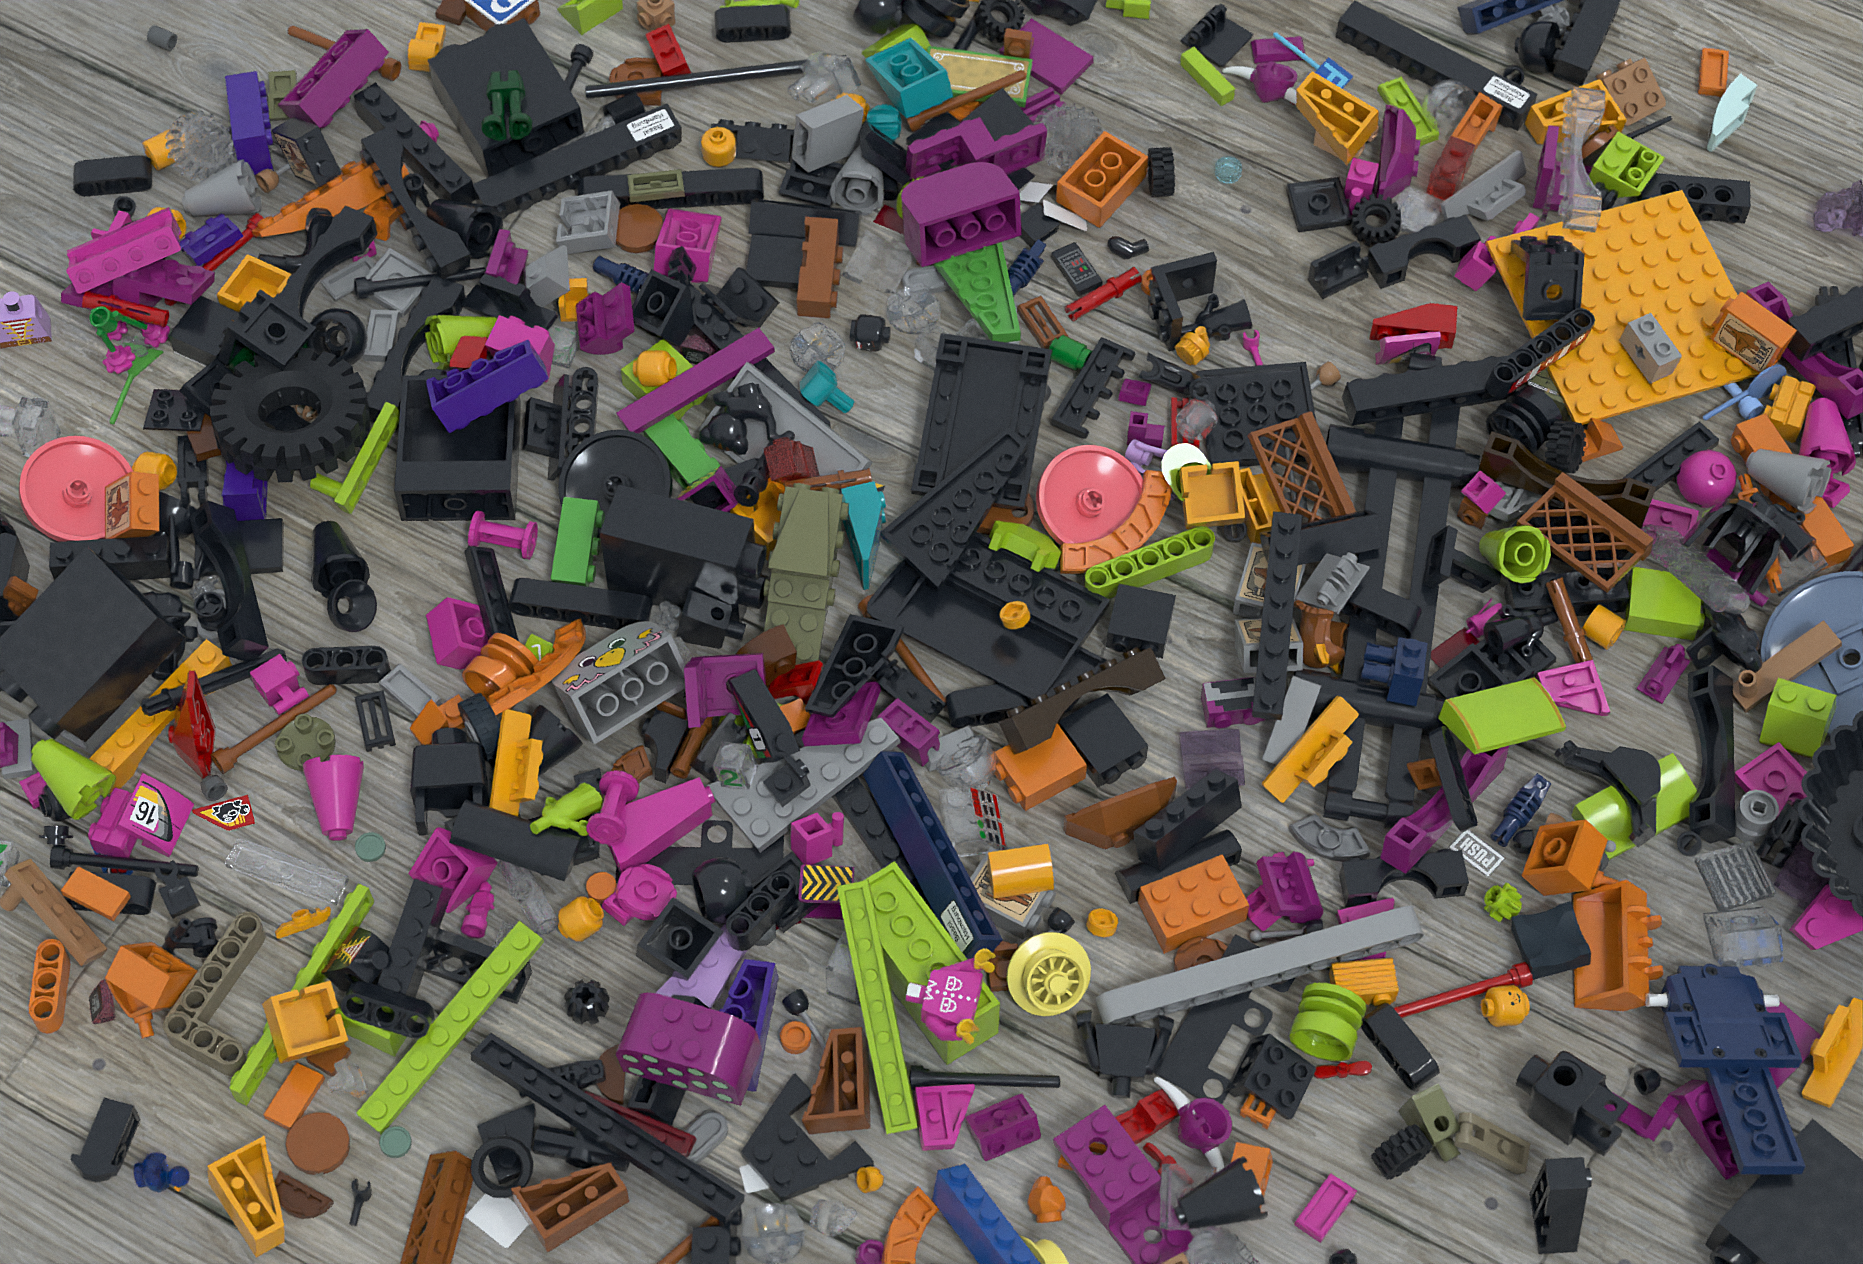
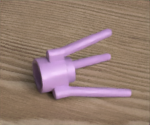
(1142, 454)

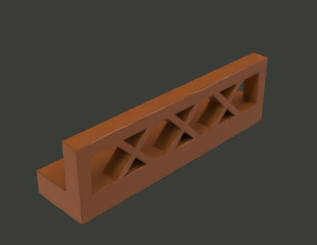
(445, 1212)

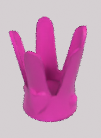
(1477, 622)

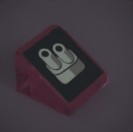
(695, 349)
(102, 1004)

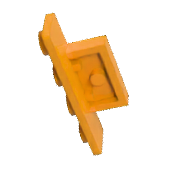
(1314, 752)
(515, 764)
(1835, 1053)

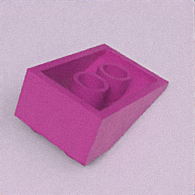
(694, 232)

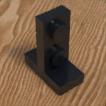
(1448, 562)

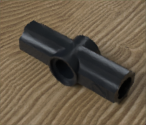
(575, 1148)

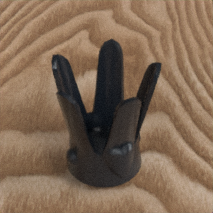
(415, 186)

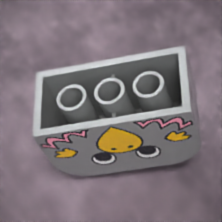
(620, 679)

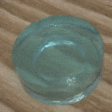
(1228, 169)

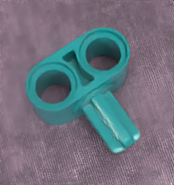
(821, 385)

